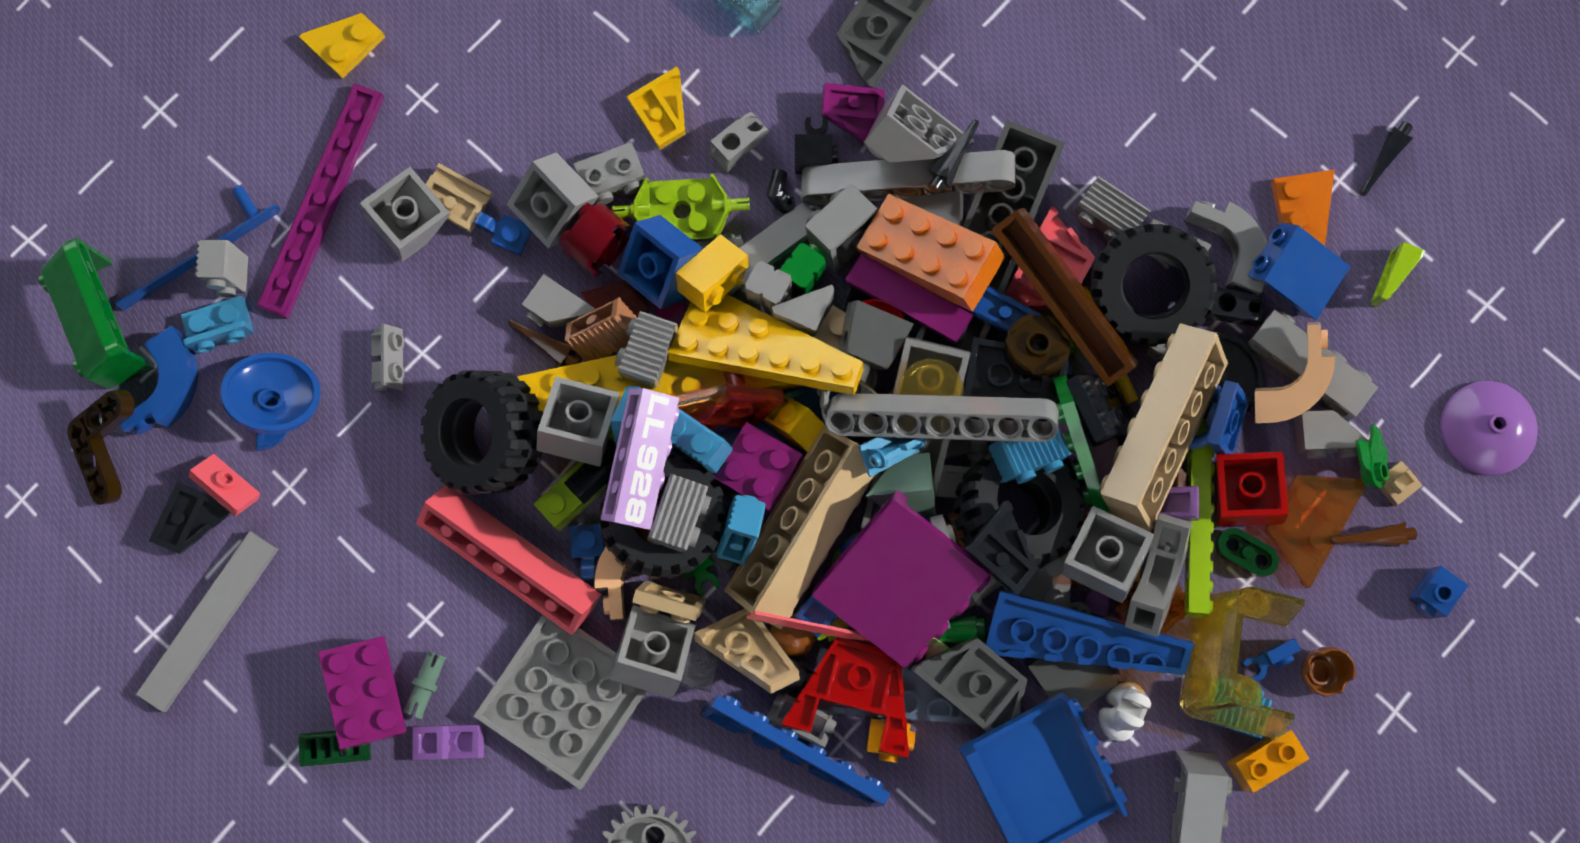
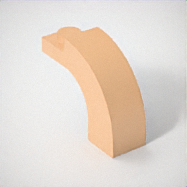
(1294, 399)
(611, 577)

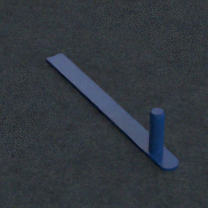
(255, 219)

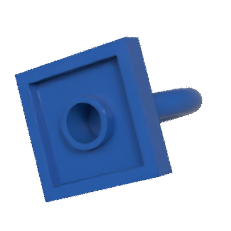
(1224, 419)

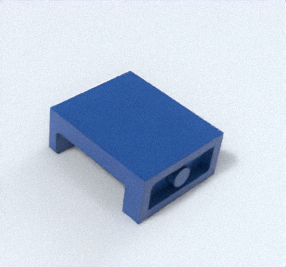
(1299, 269)

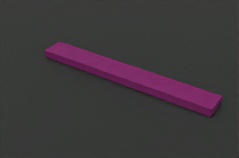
(320, 201)

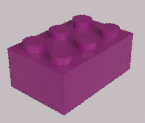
(362, 693)

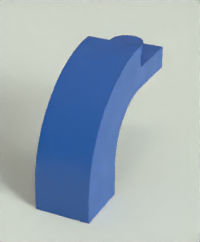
(175, 383)

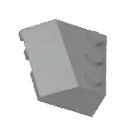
(910, 130)

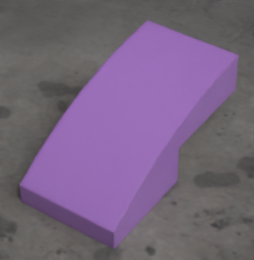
(448, 742)

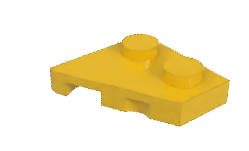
(661, 108)

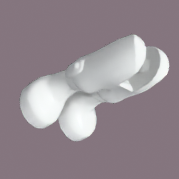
(1127, 715)

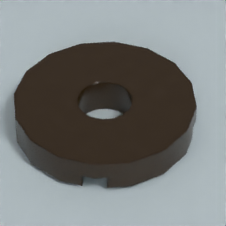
(1035, 362)

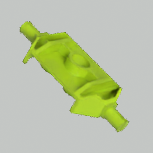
(703, 195)

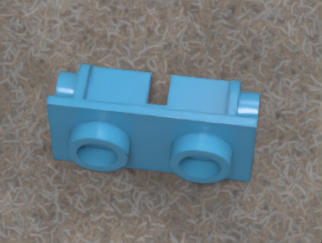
(886, 451)

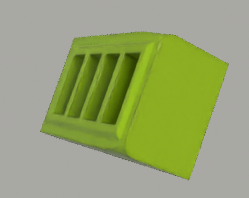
(1397, 268)

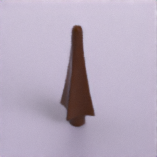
(557, 350)
(1389, 536)

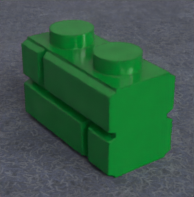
(806, 268)

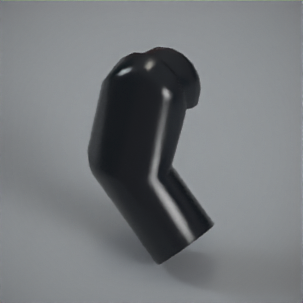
(776, 193)

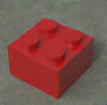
(1250, 489)

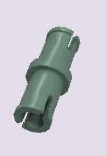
(424, 684)

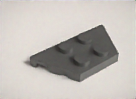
(877, 33)
(975, 682)

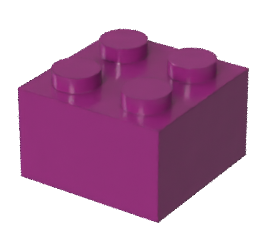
(758, 466)

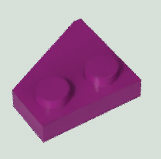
(852, 107)

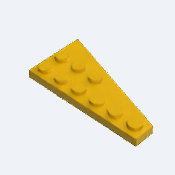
(755, 344)

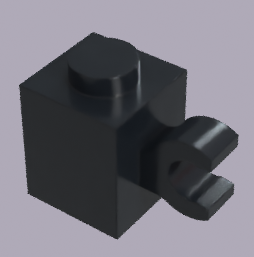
(814, 147)

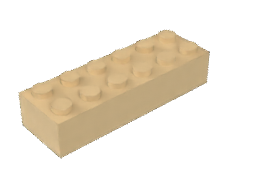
(1164, 426)
(802, 527)

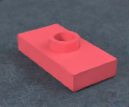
(224, 485)

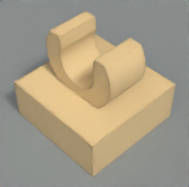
(1400, 484)

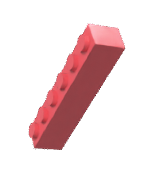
(508, 559)

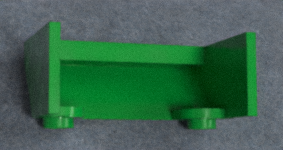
(88, 317)

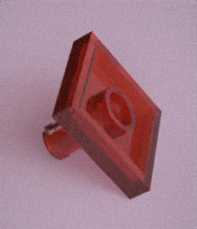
(738, 403)

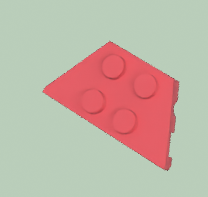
(1069, 248)

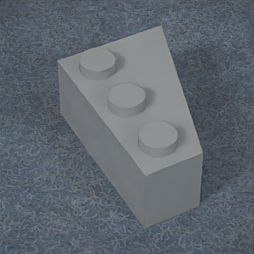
(1201, 799)

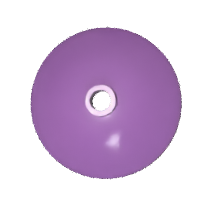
(1470, 430)

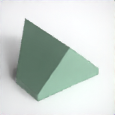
(913, 479)

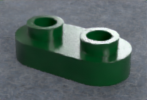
(1246, 551)

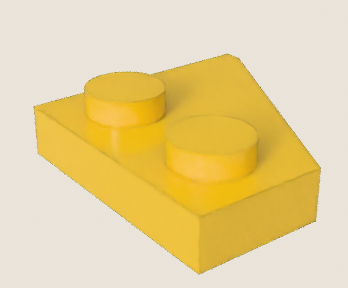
(344, 42)

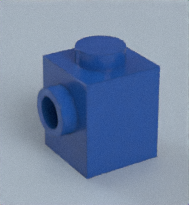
(1437, 593)

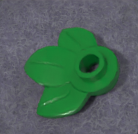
(1373, 459)

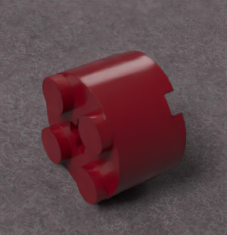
(595, 238)

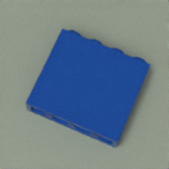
(1043, 774)

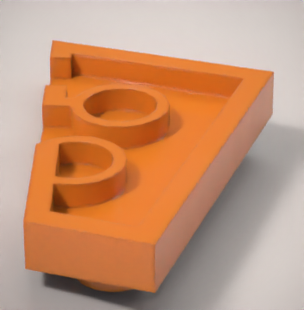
(1305, 201)

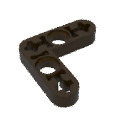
(87, 440)

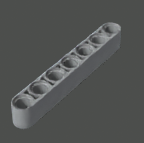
(876, 179)
(957, 411)

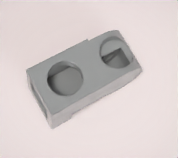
(737, 140)

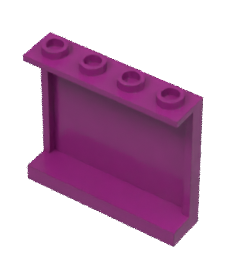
(900, 582)

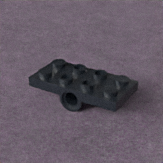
(1101, 408)

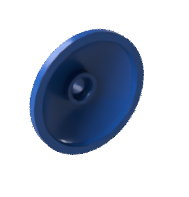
(270, 380)

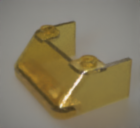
(1211, 683)

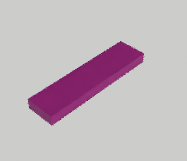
(909, 298)

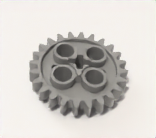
(635, 828)

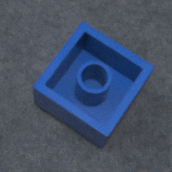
(654, 257)

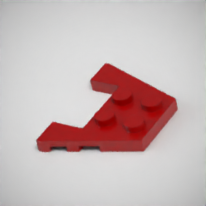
(859, 679)

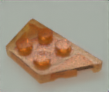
(1316, 514)

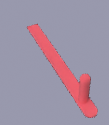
(807, 626)

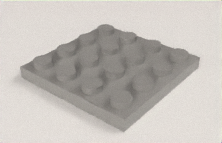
(561, 701)

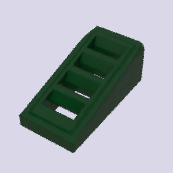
(306, 750)

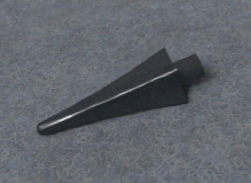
(1393, 145)
(947, 166)

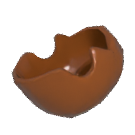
(793, 641)
(1327, 670)

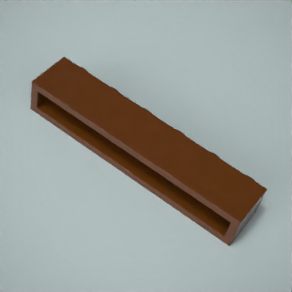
(1065, 296)

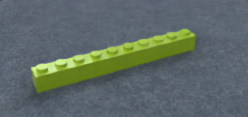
(1200, 545)

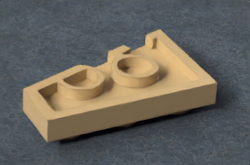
(750, 650)

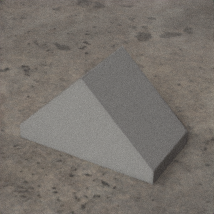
(805, 311)

